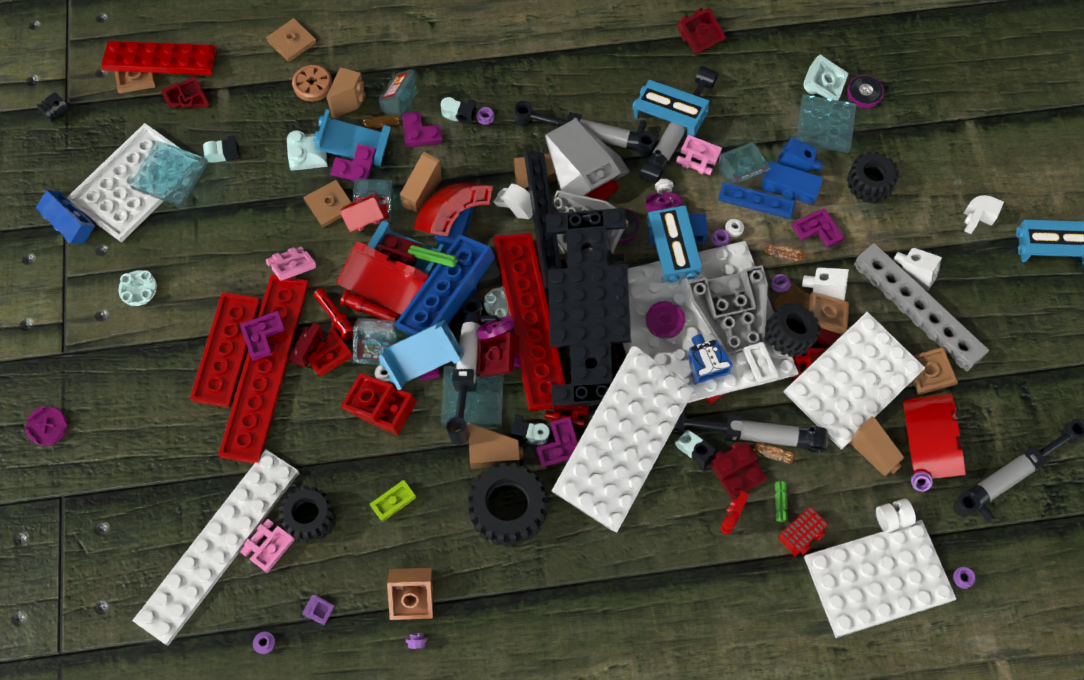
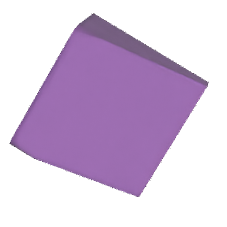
(318, 609)

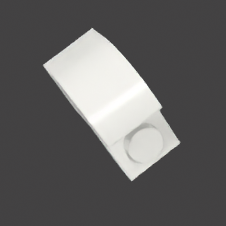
(516, 199)
(984, 209)

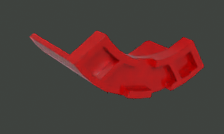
(446, 204)
(379, 279)
(933, 436)

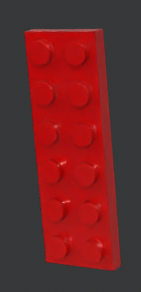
(159, 57)
(224, 351)

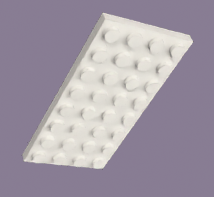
(623, 439)

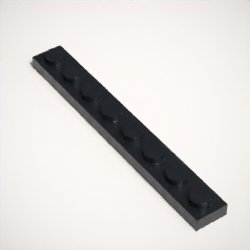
(542, 205)

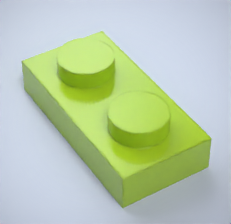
(392, 501)

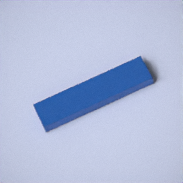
(756, 200)

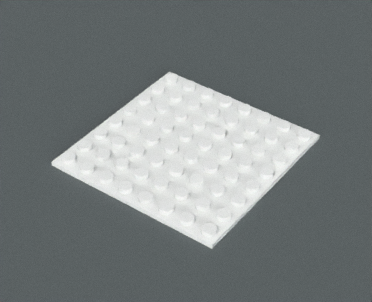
(672, 353)

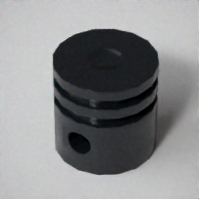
(48, 108)

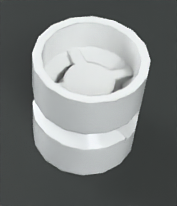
(895, 515)

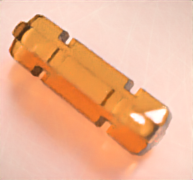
(381, 121)
(783, 252)
(773, 453)

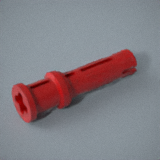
(361, 304)
(339, 319)

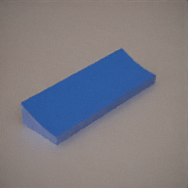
(447, 287)

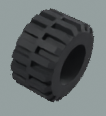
(878, 166)
(787, 340)
(299, 500)

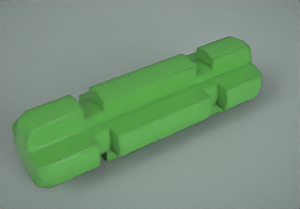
(781, 501)

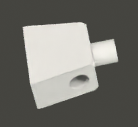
(920, 266)
(828, 282)

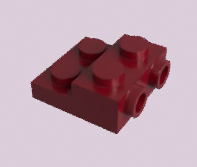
(700, 30)
(497, 354)
(738, 469)

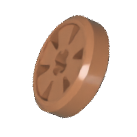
(304, 77)

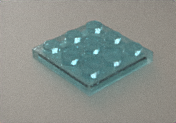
(826, 123)
(169, 173)
(481, 406)

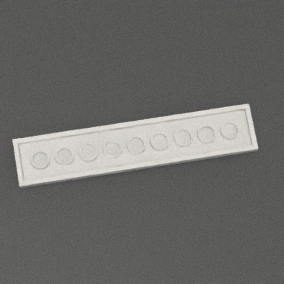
(215, 548)

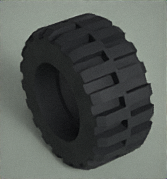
(507, 478)

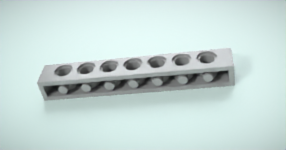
(930, 307)

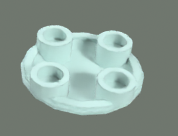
(137, 287)
(496, 303)

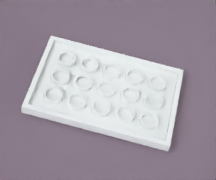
(107, 192)
(854, 379)
(879, 578)

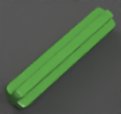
(433, 256)

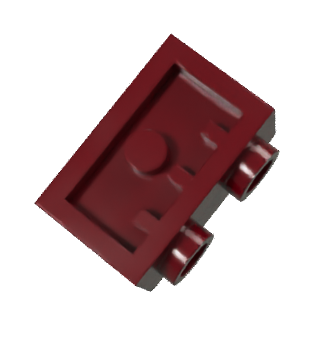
(397, 249)
(306, 345)

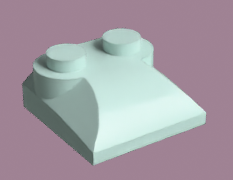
(825, 78)
(303, 152)

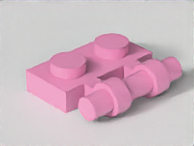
(700, 150)
(291, 263)
(271, 549)

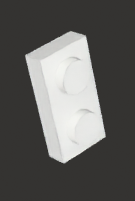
(760, 363)

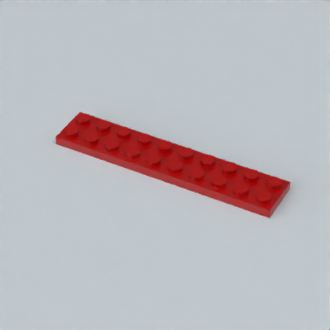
(529, 308)
(262, 378)

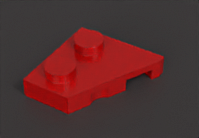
(329, 354)

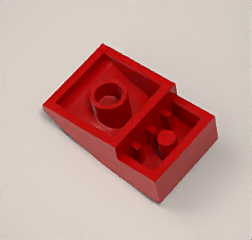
(379, 403)

